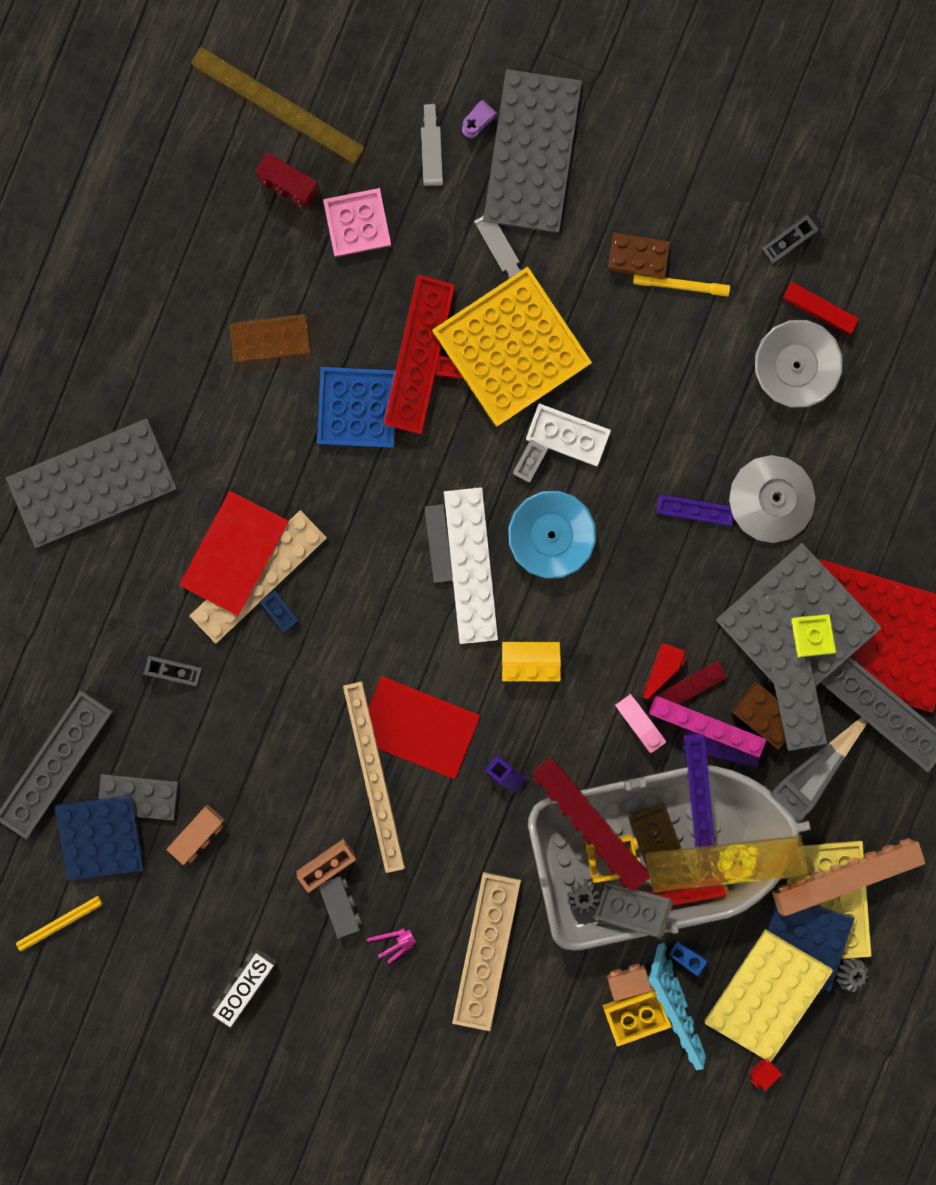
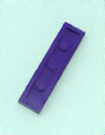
(694, 510)

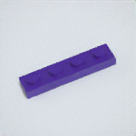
(723, 751)

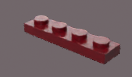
(693, 684)

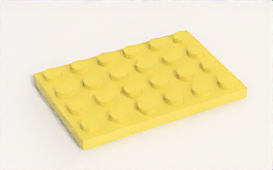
(854, 904)
(768, 995)

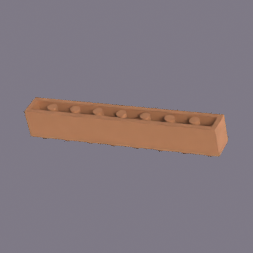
(848, 877)

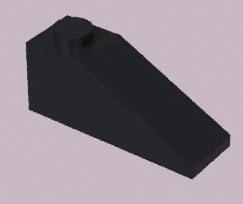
(793, 237)
(168, 669)

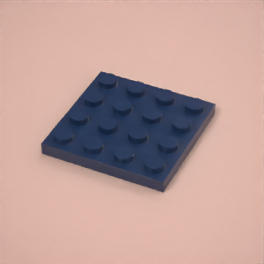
(99, 837)
(816, 932)

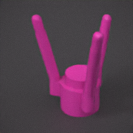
(405, 941)

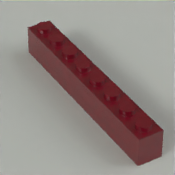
(591, 823)

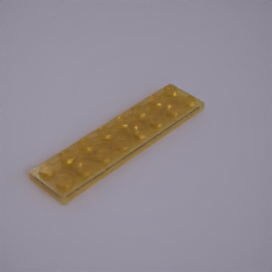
(727, 863)

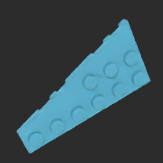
(674, 1004)

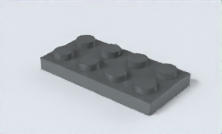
(150, 796)
(633, 910)

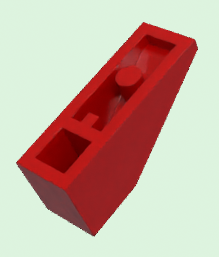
(665, 665)

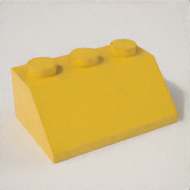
(530, 661)

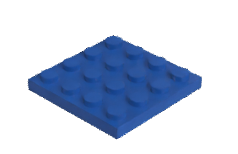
(354, 407)

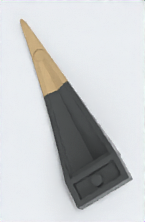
(805, 785)

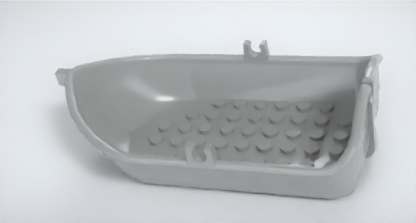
(740, 813)

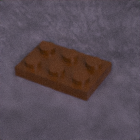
(638, 256)

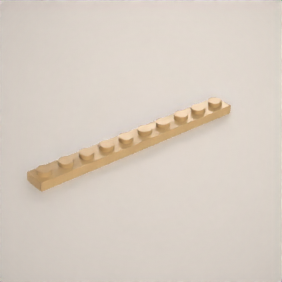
(374, 777)

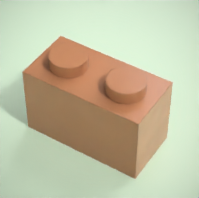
(628, 982)

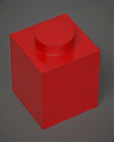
(764, 1074)

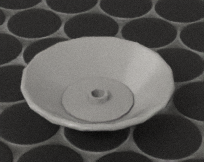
(813, 350)
(754, 504)

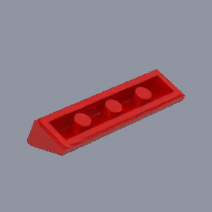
(820, 308)

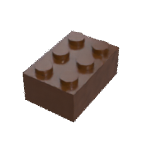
(762, 714)

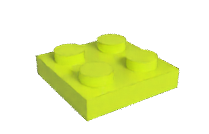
(813, 635)

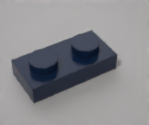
(279, 611)

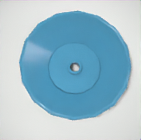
(572, 528)

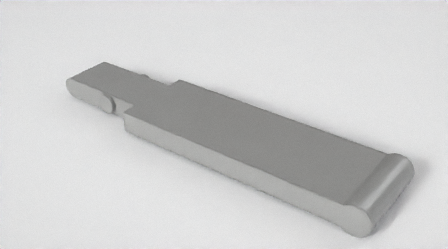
(431, 148)
(498, 246)

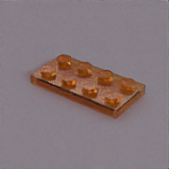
(269, 338)

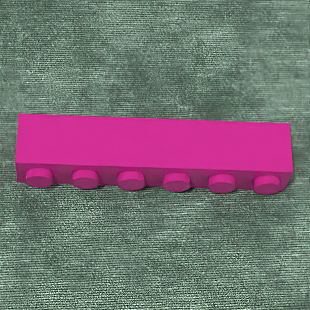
(708, 726)

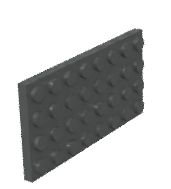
(532, 151)
(91, 483)

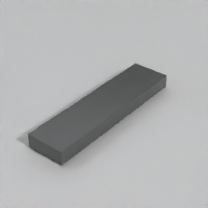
(438, 543)

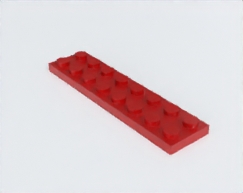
(418, 355)

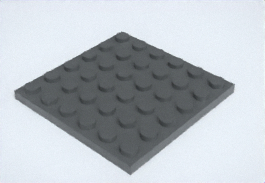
(816, 595)

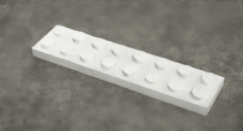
(470, 565)

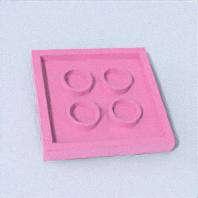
(357, 222)

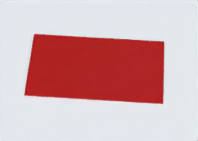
(233, 553)
(421, 727)

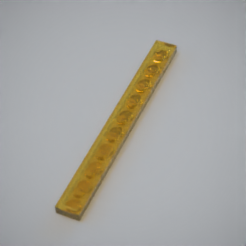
(277, 105)

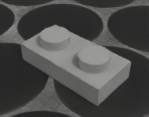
(530, 460)

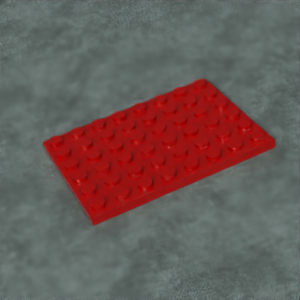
(905, 646)

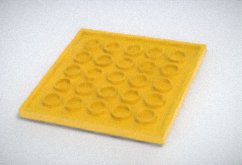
(511, 346)

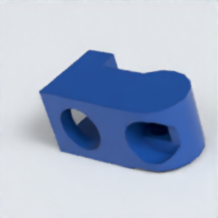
(688, 958)

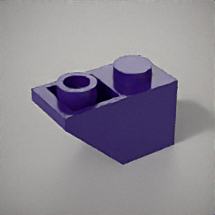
(505, 774)

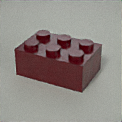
(287, 181)

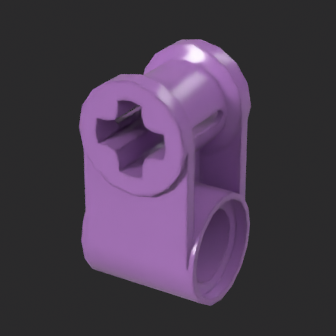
(479, 117)

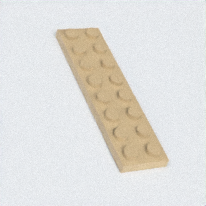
(294, 546)
(486, 951)

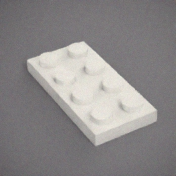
(568, 435)

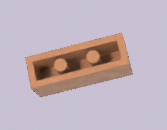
(196, 835)
(325, 865)

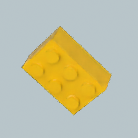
(636, 1017)

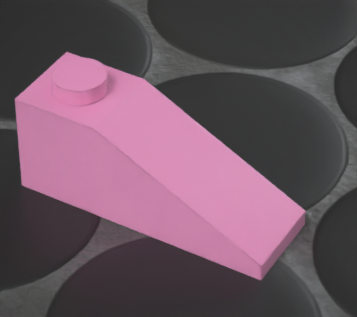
(640, 723)

